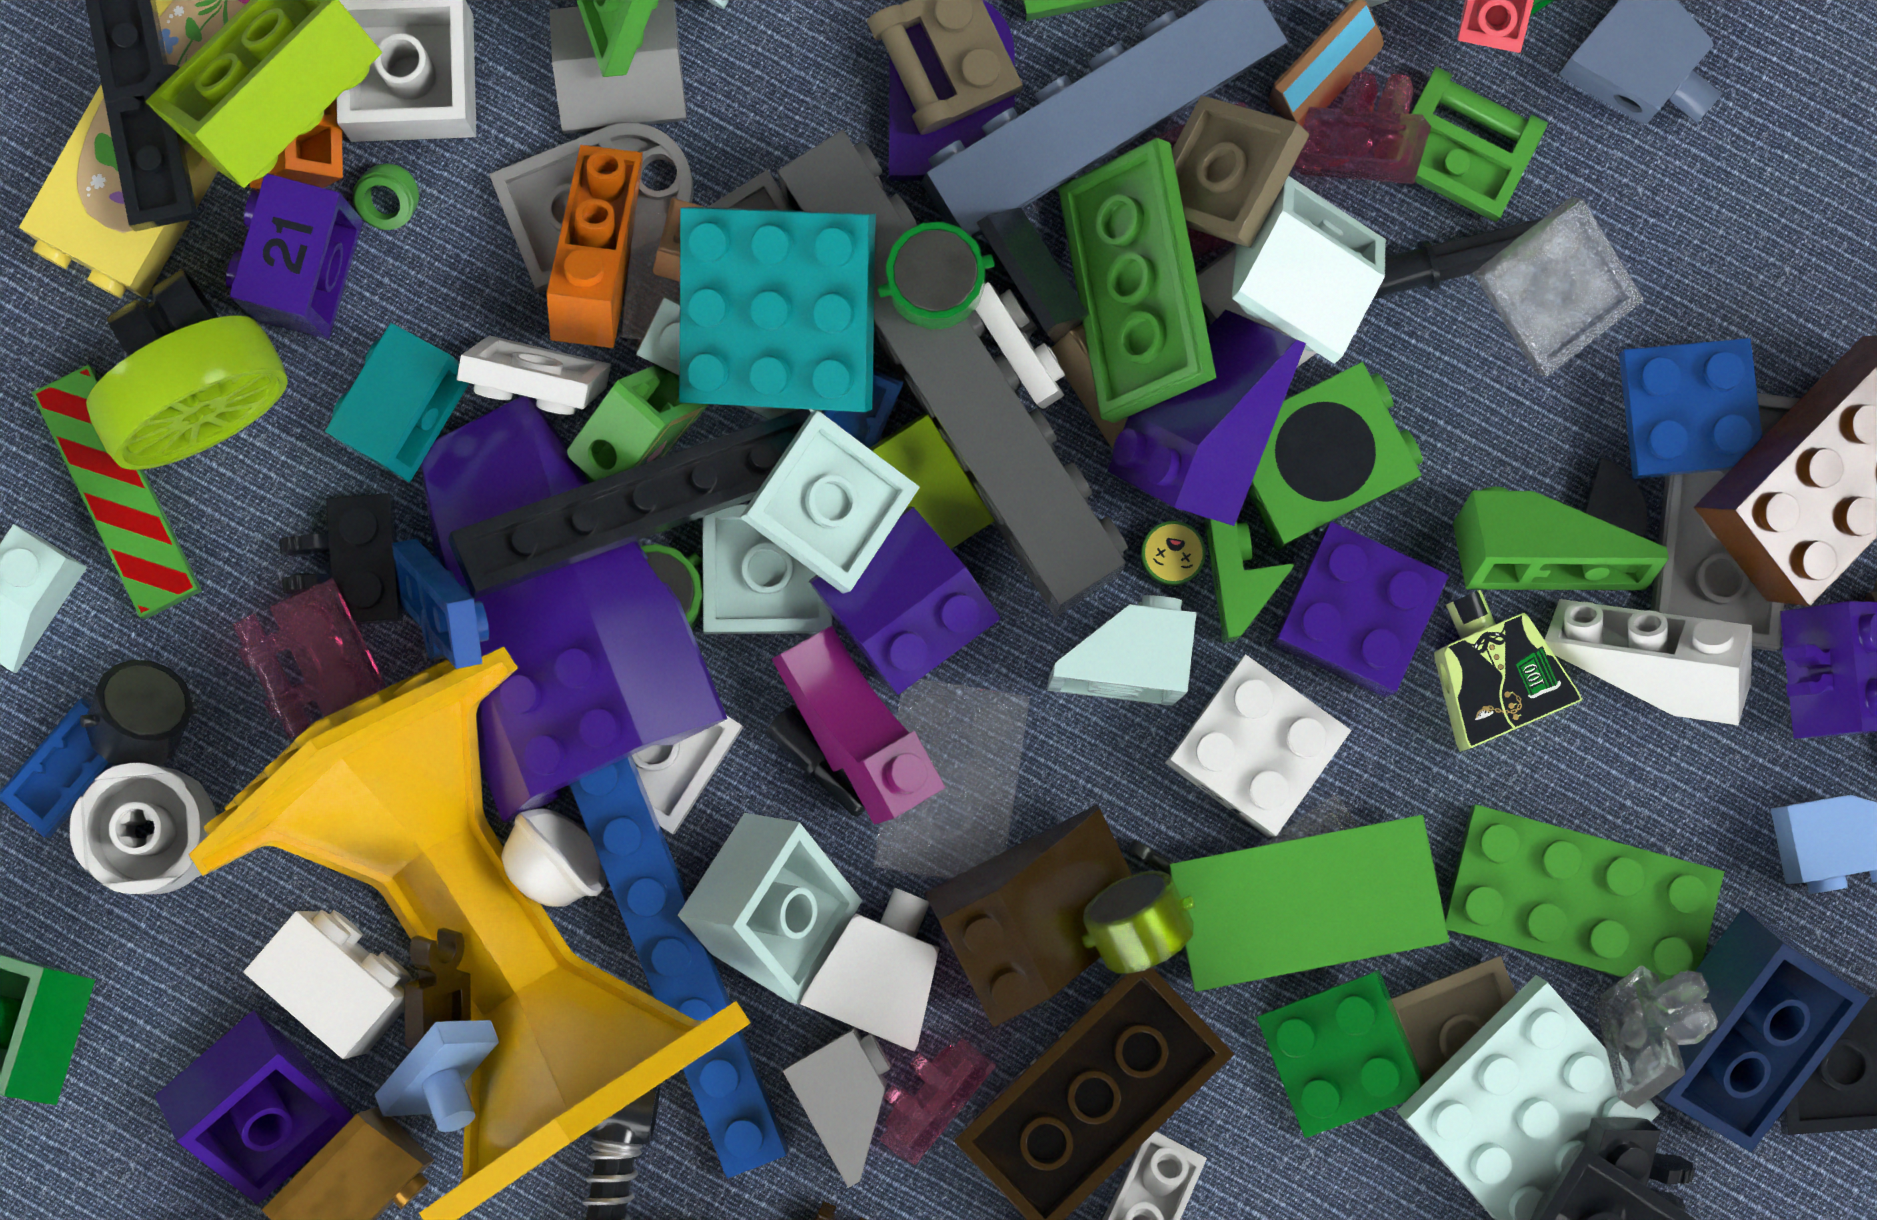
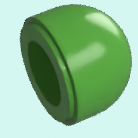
(396, 179)

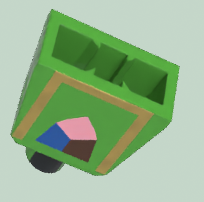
(633, 424)

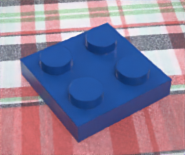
(1689, 407)

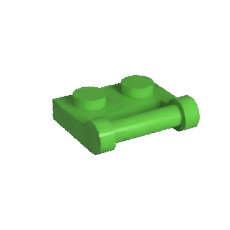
(1465, 164)

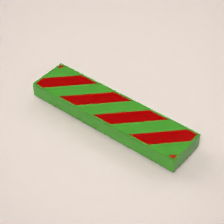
(118, 501)

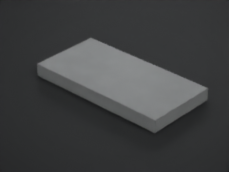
(1700, 572)

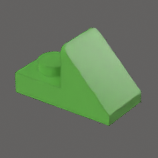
(1238, 591)

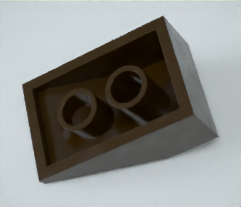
(1023, 913)

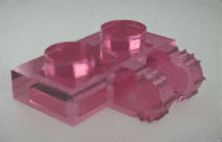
(1364, 142)
(948, 1086)

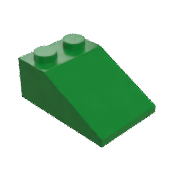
(38, 1027)

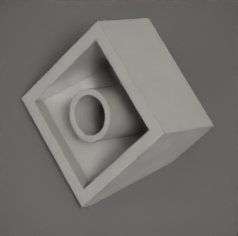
(842, 1095)

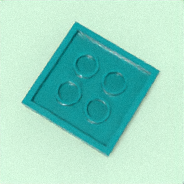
(777, 308)

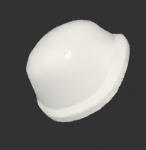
(552, 859)

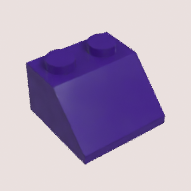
(909, 605)
(252, 1108)

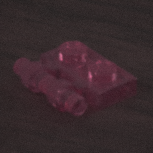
(325, 647)

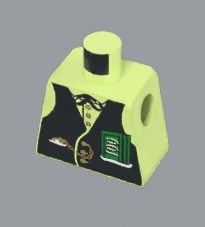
(1498, 674)

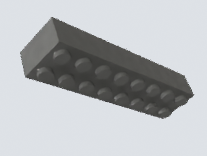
(971, 398)

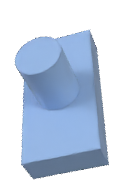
(435, 1074)

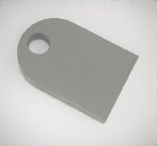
(538, 189)

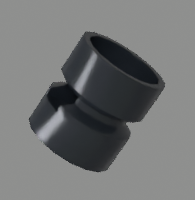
(174, 306)

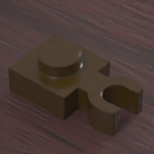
(441, 989)

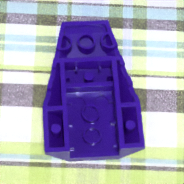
(594, 643)

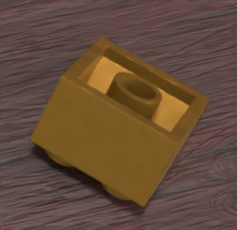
(356, 1174)

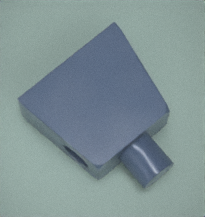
(1643, 59)

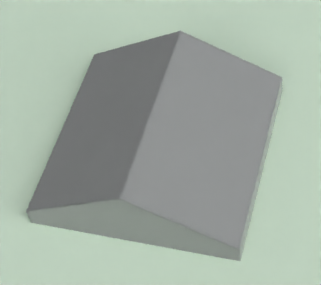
(646, 95)

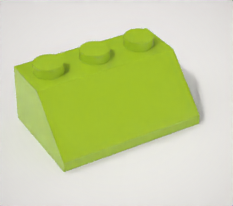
(264, 82)

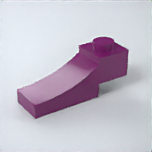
(856, 727)

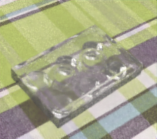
(977, 751)

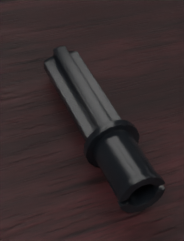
(1446, 260)

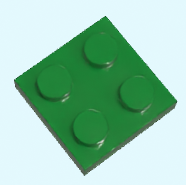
(1341, 1053)

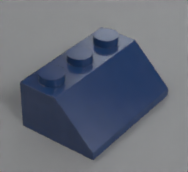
(1774, 1027)

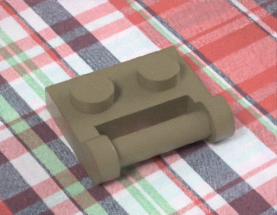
(965, 48)

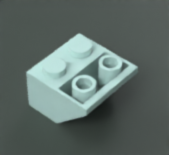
(1310, 271)

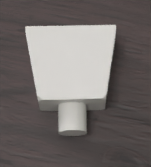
(879, 973)

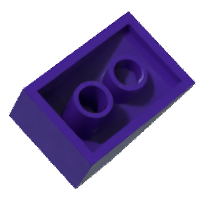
(1209, 440)

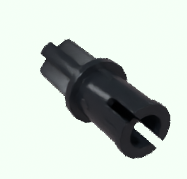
(795, 738)

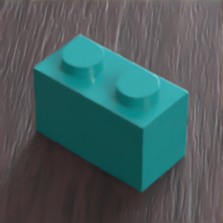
(398, 402)

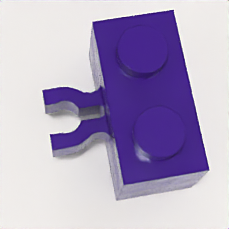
(1831, 668)

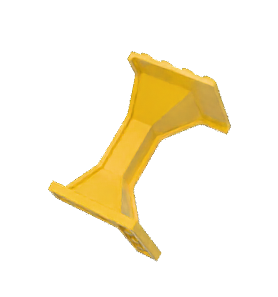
(399, 804)

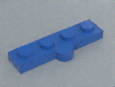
(440, 605)

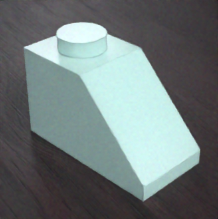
(32, 590)

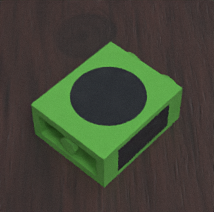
(1331, 456)

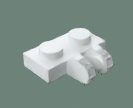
(1011, 330)

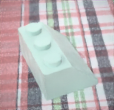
(1133, 656)

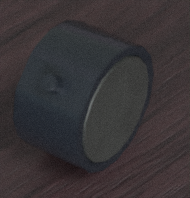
(138, 713)

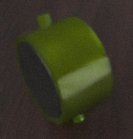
(1138, 922)

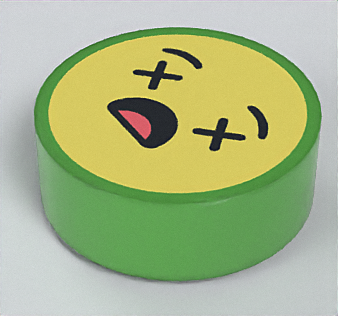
(1173, 553)

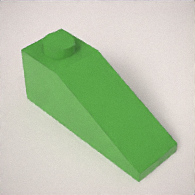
(1544, 545)

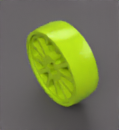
(186, 392)

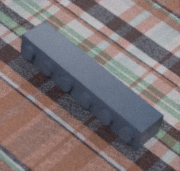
(1101, 111)

